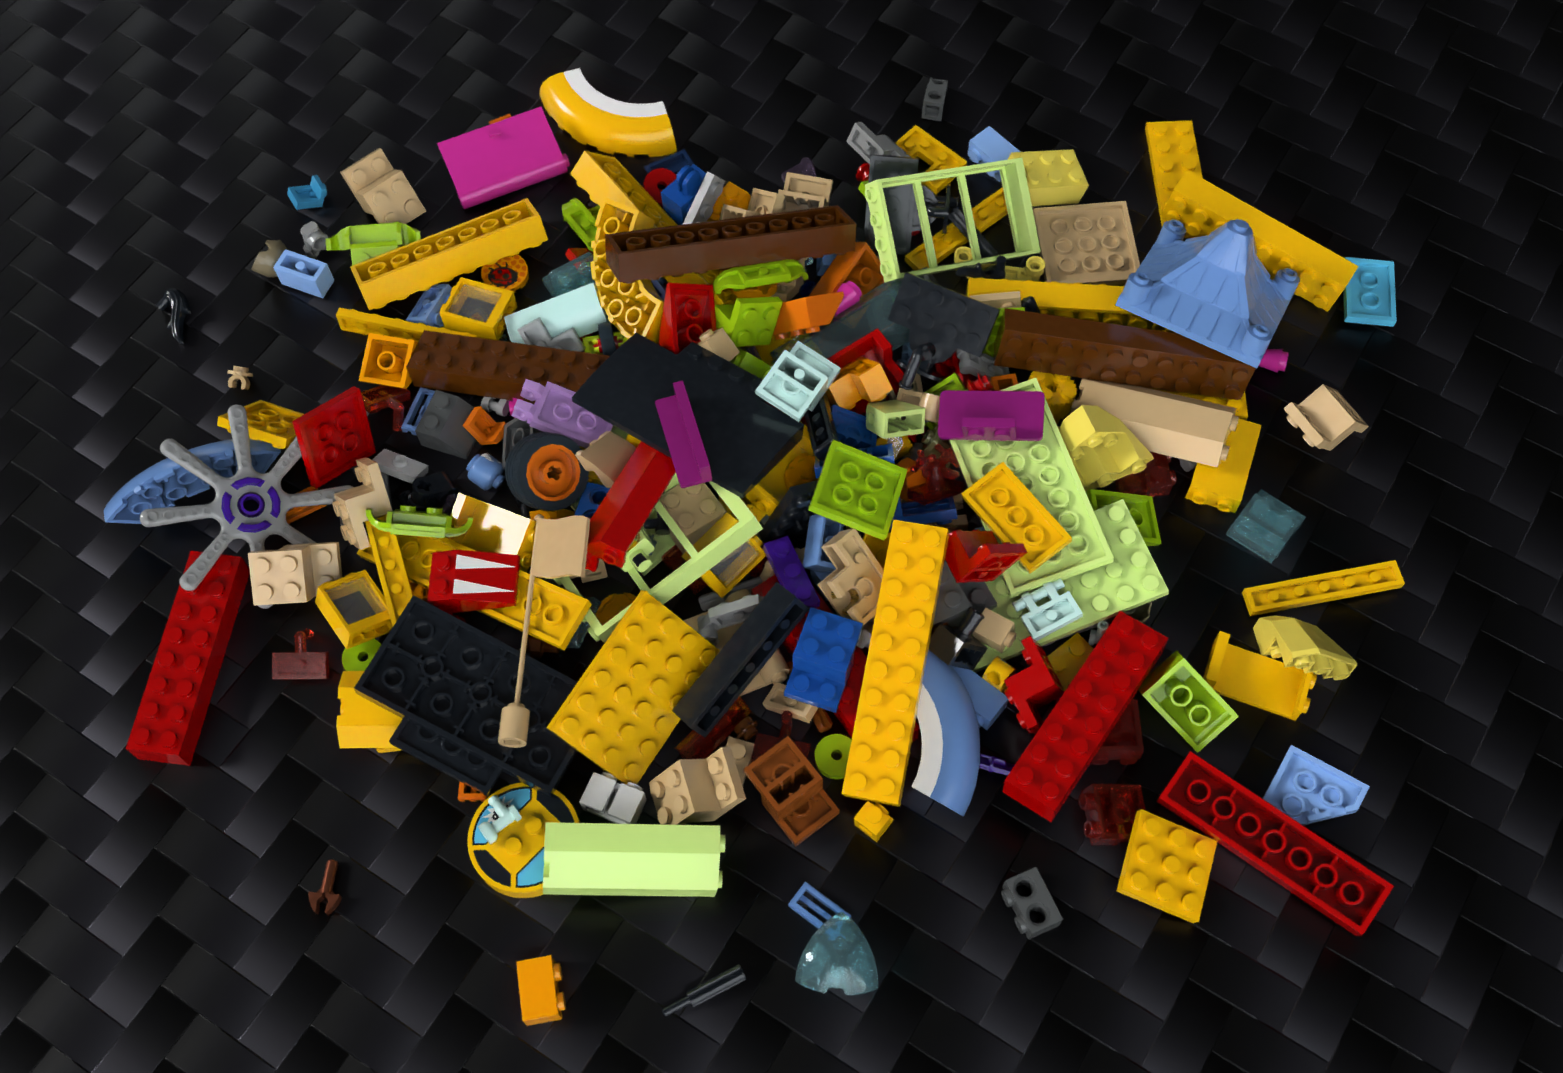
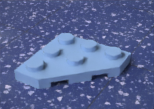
(1313, 789)

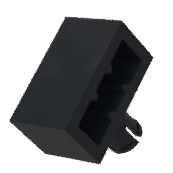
(956, 644)

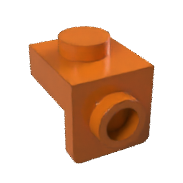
(484, 427)

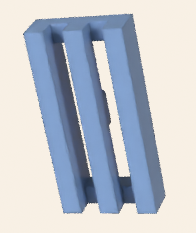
(406, 426)
(820, 897)

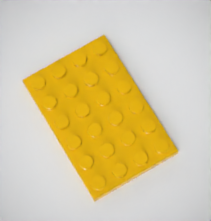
(628, 692)

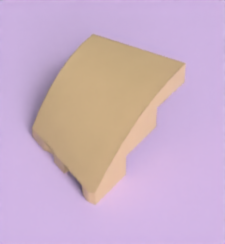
(606, 457)

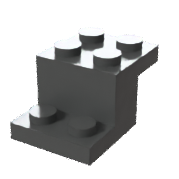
(956, 599)

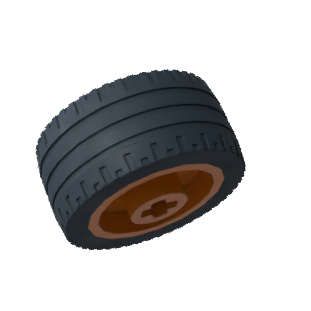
(545, 471)

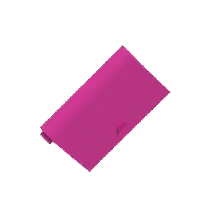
(503, 157)

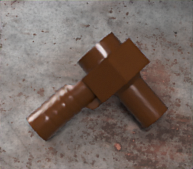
(537, 647)

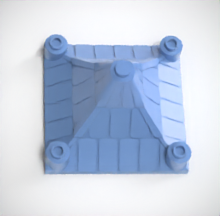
(1211, 290)

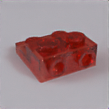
(1152, 481)
(1124, 740)
(1110, 811)

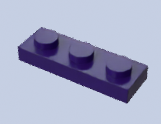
(790, 570)

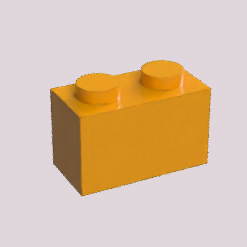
(539, 990)

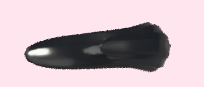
(992, 272)
(179, 310)

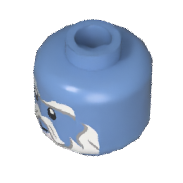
(485, 471)

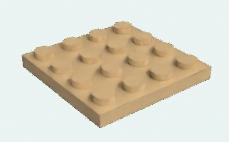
(1087, 243)

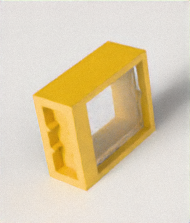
(478, 309)
(735, 565)
(354, 608)

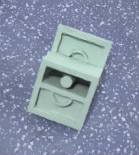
(797, 381)

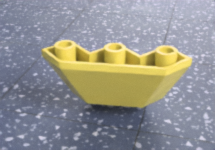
(1102, 447)
(1303, 647)

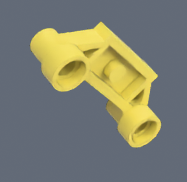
(1032, 271)

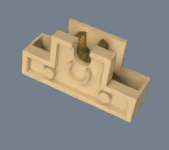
(857, 579)

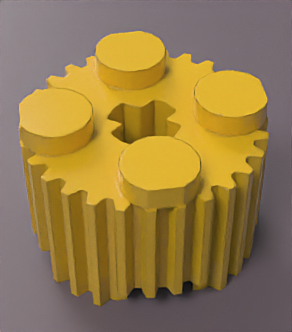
(1058, 392)

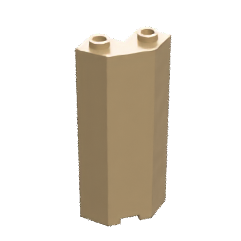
(1164, 420)

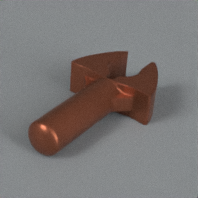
(326, 890)

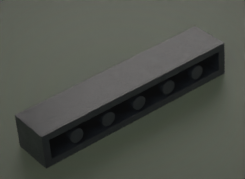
(740, 660)

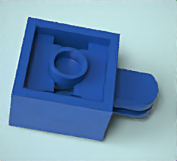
(681, 192)

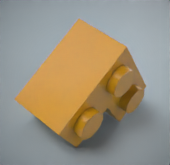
(859, 381)

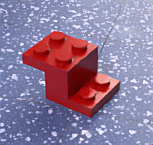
(978, 556)
(1033, 686)

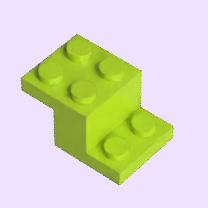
(749, 320)

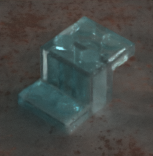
(1265, 526)

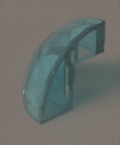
(838, 959)

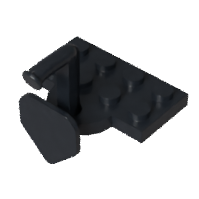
(902, 203)
(938, 325)
(791, 513)

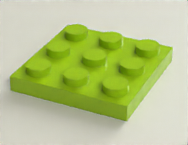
(858, 490)

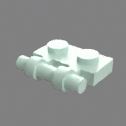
(1050, 616)

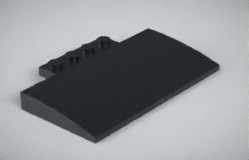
(737, 427)
(451, 695)

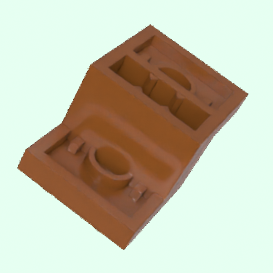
(791, 791)

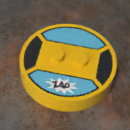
(516, 858)

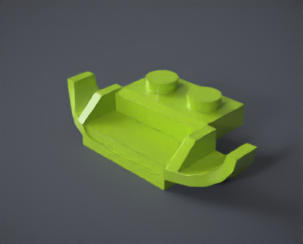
(581, 220)
(372, 239)
(759, 275)
(419, 523)

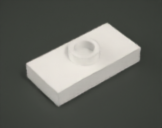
(400, 466)

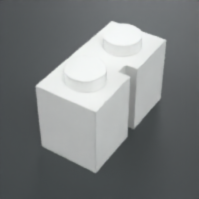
(613, 800)

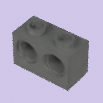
(1038, 901)

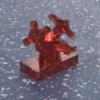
(939, 480)

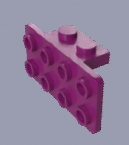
(991, 415)

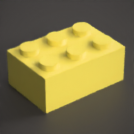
(1053, 177)

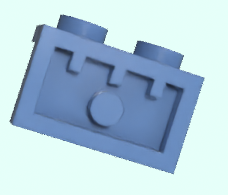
(429, 305)

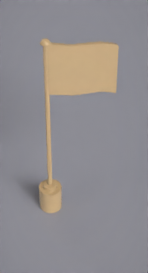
(557, 552)

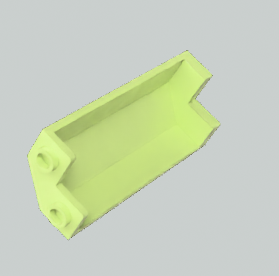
(632, 859)

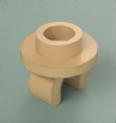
(239, 373)

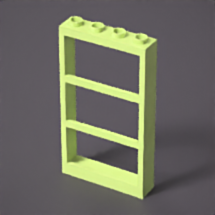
(1017, 203)
(690, 570)

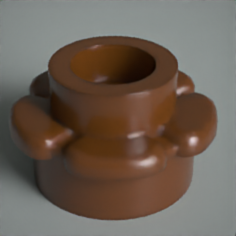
(746, 728)

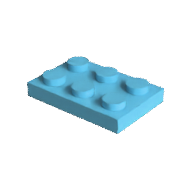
(1371, 293)

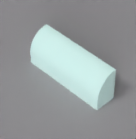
(572, 309)

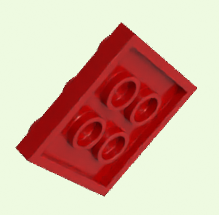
(334, 436)

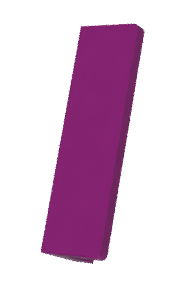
(683, 438)

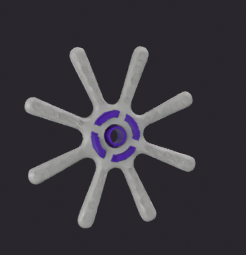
(231, 495)

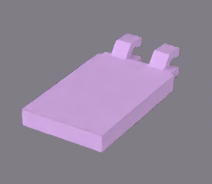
(558, 414)

